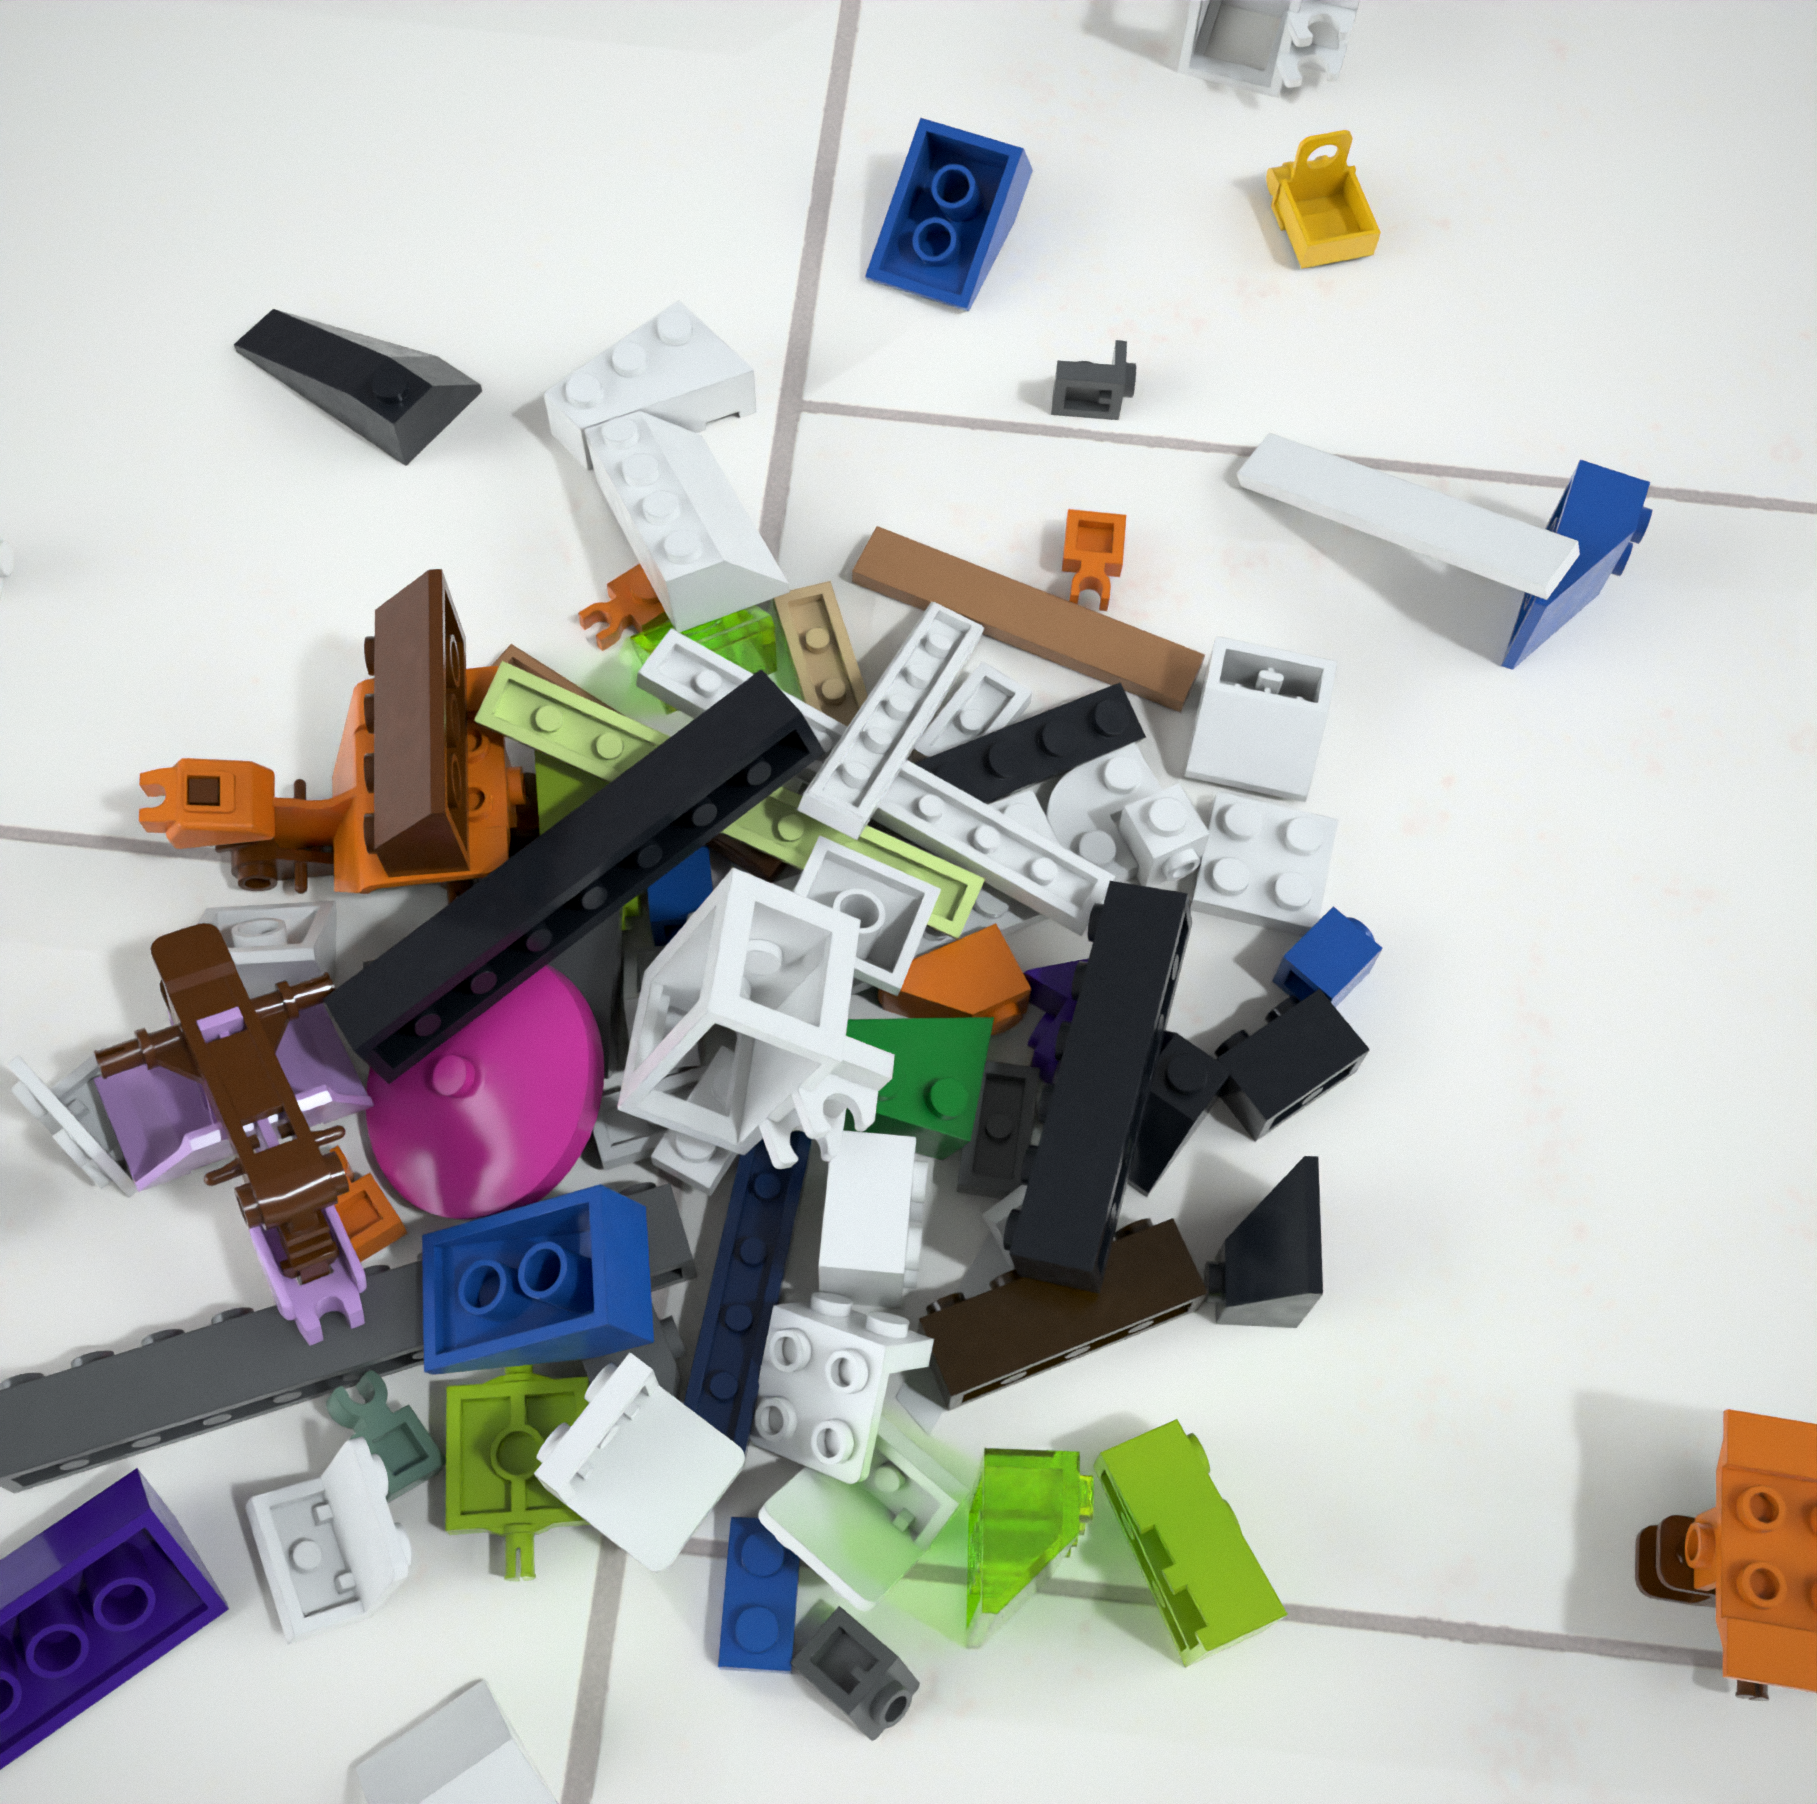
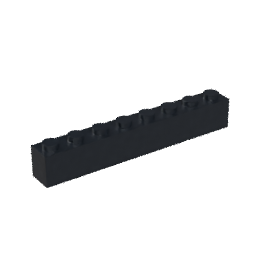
(573, 877)

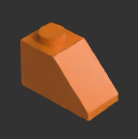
(964, 980)

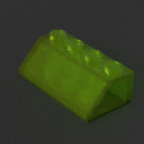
(1020, 1528)

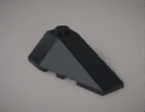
(370, 385)

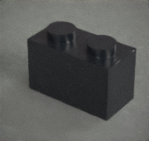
(1288, 1062)

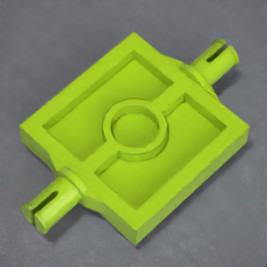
(493, 1459)

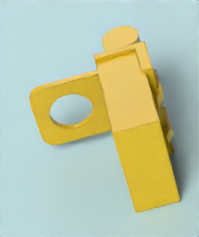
(1323, 204)

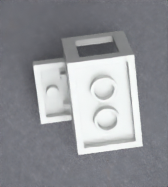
(1308, 36)
(784, 982)

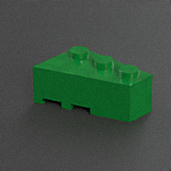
(932, 1080)

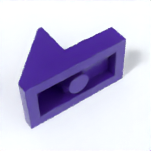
(1052, 994)

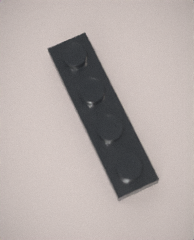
(1039, 746)

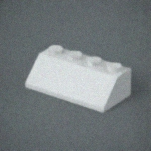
(682, 519)

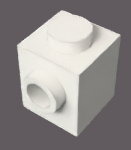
(1164, 835)

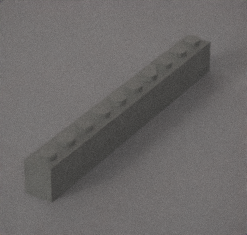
(241, 1368)

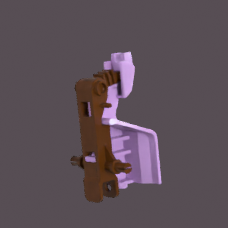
(236, 1081)

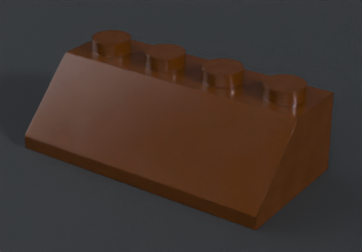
(418, 732)

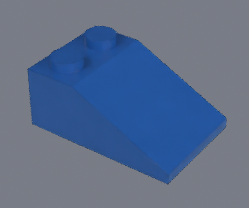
(949, 214)
(1603, 514)
(538, 1284)

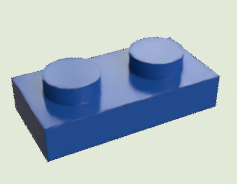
(758, 1601)

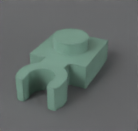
(396, 1437)

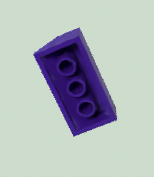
(94, 1608)

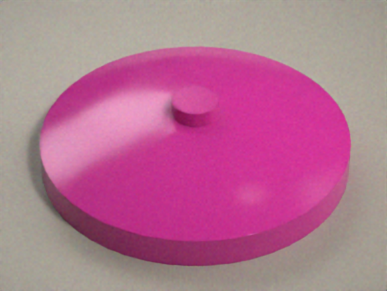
(495, 1106)

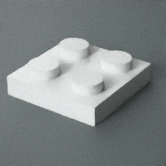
(1264, 864)

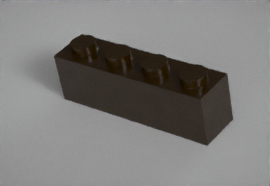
(1039, 1325)

